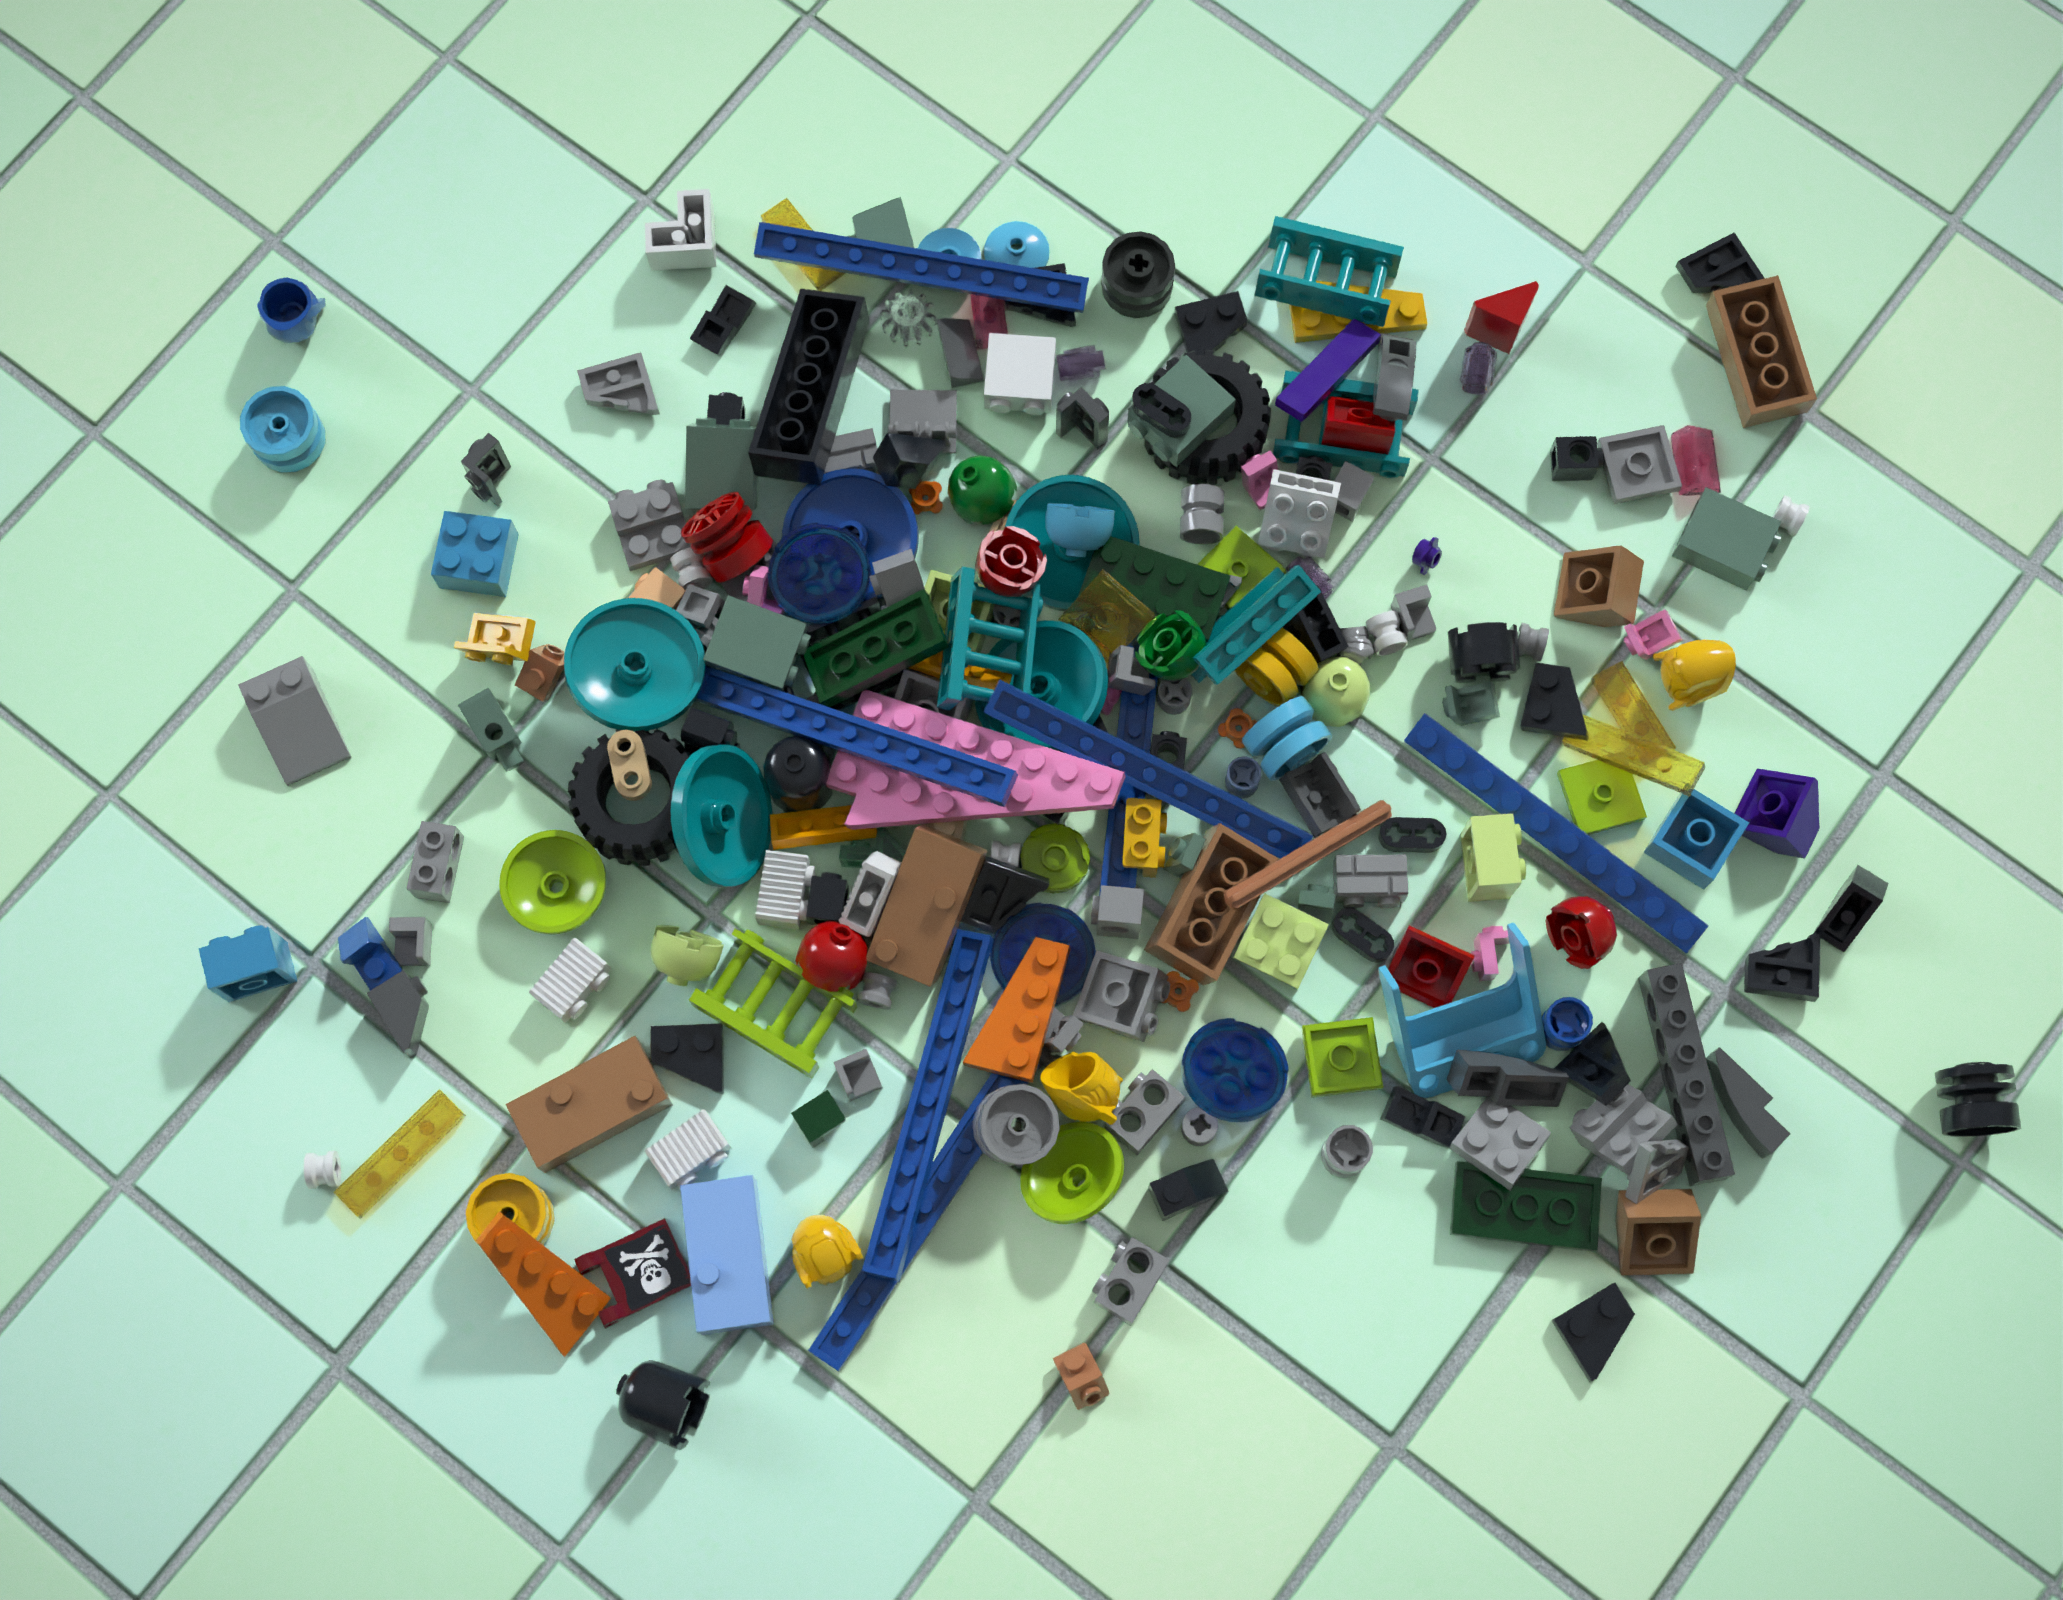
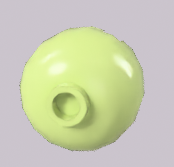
(1337, 691)
(684, 954)

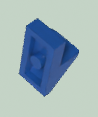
(368, 953)

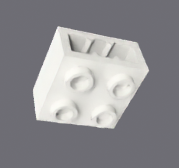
(1019, 373)
(1299, 514)

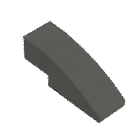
(1506, 1079)
(1745, 1104)

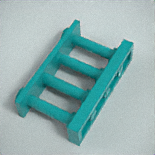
(1333, 247)
(1386, 465)
(1253, 622)
(961, 624)

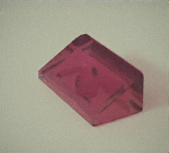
(988, 318)
(1695, 460)

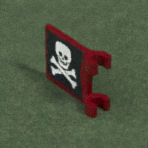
(638, 1270)

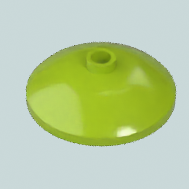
(539, 864)
(1079, 1154)

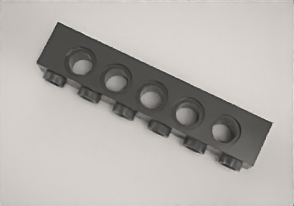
(1686, 1074)

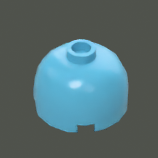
(1078, 527)

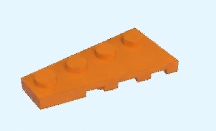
(1020, 1020)
(548, 1286)

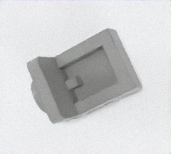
(1062, 1032)

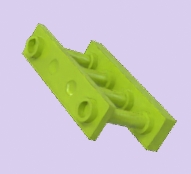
(742, 1019)

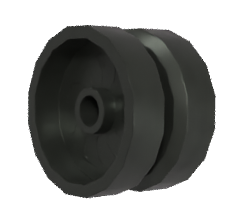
(1137, 274)

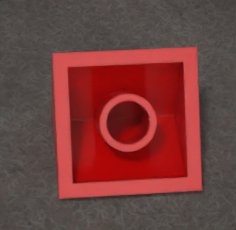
(1501, 316)
(1355, 427)
(1428, 967)

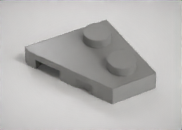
(619, 385)
(1654, 1167)

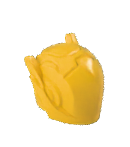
(1696, 671)
(1083, 1087)
(823, 1250)

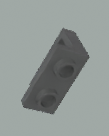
(1085, 414)
(484, 467)
(1320, 794)

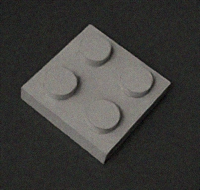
(1639, 464)
(1500, 1141)

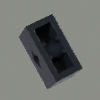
(1317, 629)

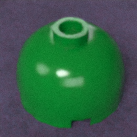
(981, 489)
(1170, 645)

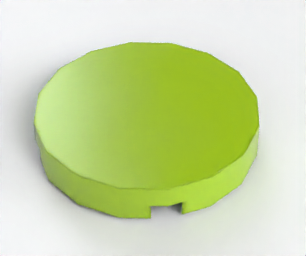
(1057, 855)

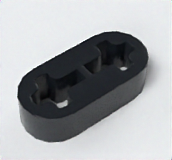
(1164, 403)
(1412, 826)
(1357, 941)

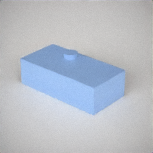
(726, 1255)

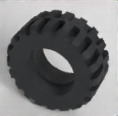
(1226, 454)
(589, 795)

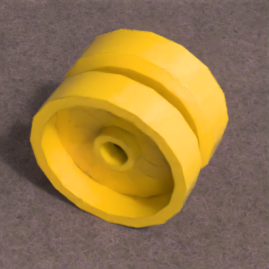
(1278, 668)
(515, 1194)

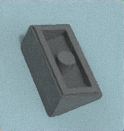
(959, 351)

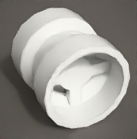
(691, 569)
(1386, 632)

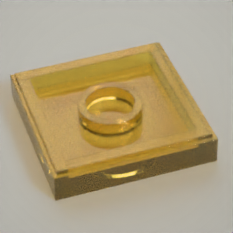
(1107, 614)

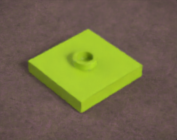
(1242, 558)
(1601, 796)
(1342, 1057)

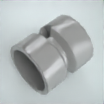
(1202, 514)
(1346, 1151)

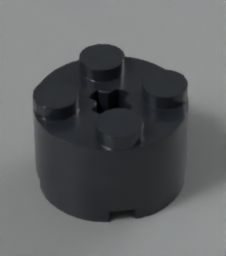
(1484, 651)

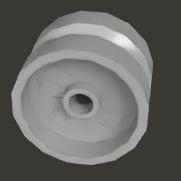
(994, 1125)

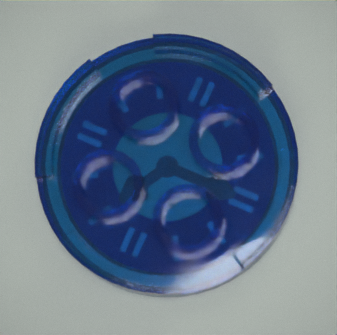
(819, 573)
(1048, 923)
(1234, 1070)

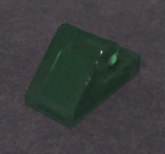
(858, 851)

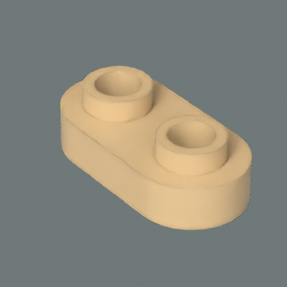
(629, 763)

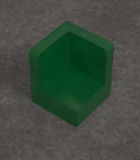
(818, 1117)

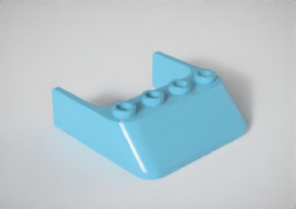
(1493, 1021)

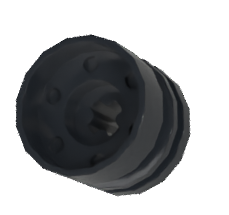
(1977, 1100)

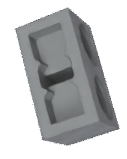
(435, 862)
(1150, 1116)
(1138, 1285)

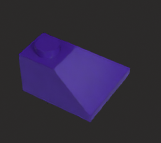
(1781, 812)

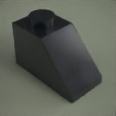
(906, 459)
(1851, 908)
(1187, 1188)

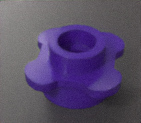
(1427, 554)

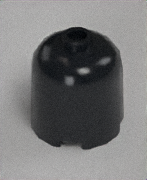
(797, 774)
(662, 1402)

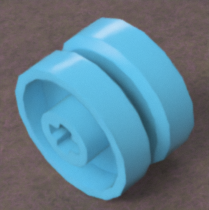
(282, 429)
(1286, 738)

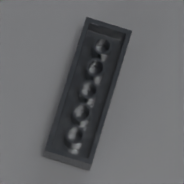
(809, 387)

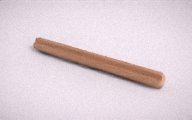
(1307, 855)

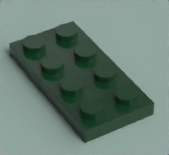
(1162, 581)
(875, 649)
(1538, 1209)

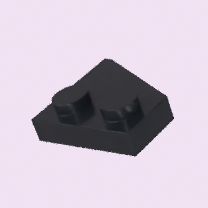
(1786, 970)
(691, 1052)

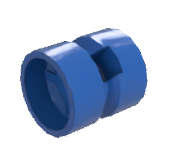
(1566, 1023)

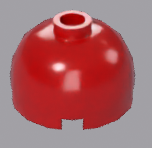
(1010, 562)
(1582, 929)
(832, 956)

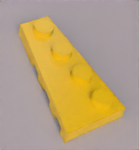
(1404, 314)

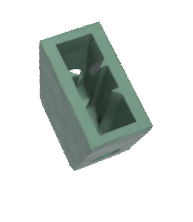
(884, 224)
(485, 719)

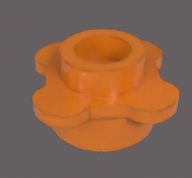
(932, 490)
(1236, 718)
(1188, 988)

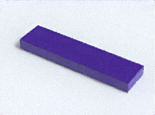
(1327, 370)

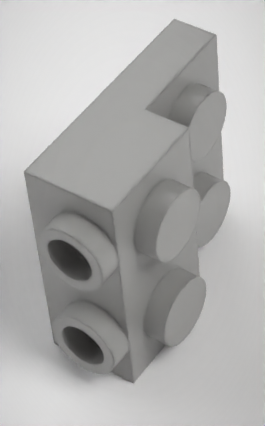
(649, 524)
(1122, 996)
(1620, 1126)

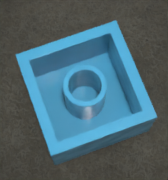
(474, 553)
(1696, 838)
(247, 963)

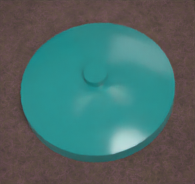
(1062, 572)
(634, 664)
(1065, 674)
(721, 815)

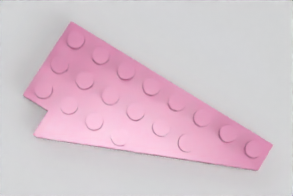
(1045, 780)

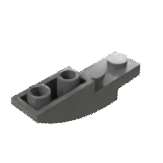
(1394, 377)

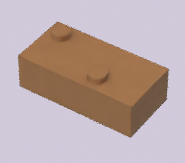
(1760, 351)
(926, 905)
(1197, 925)
(588, 1104)

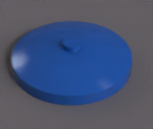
(862, 505)

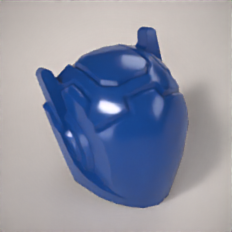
(289, 310)

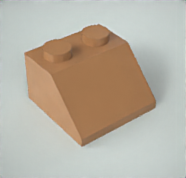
(1599, 586)
(1658, 1233)

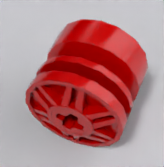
(727, 537)

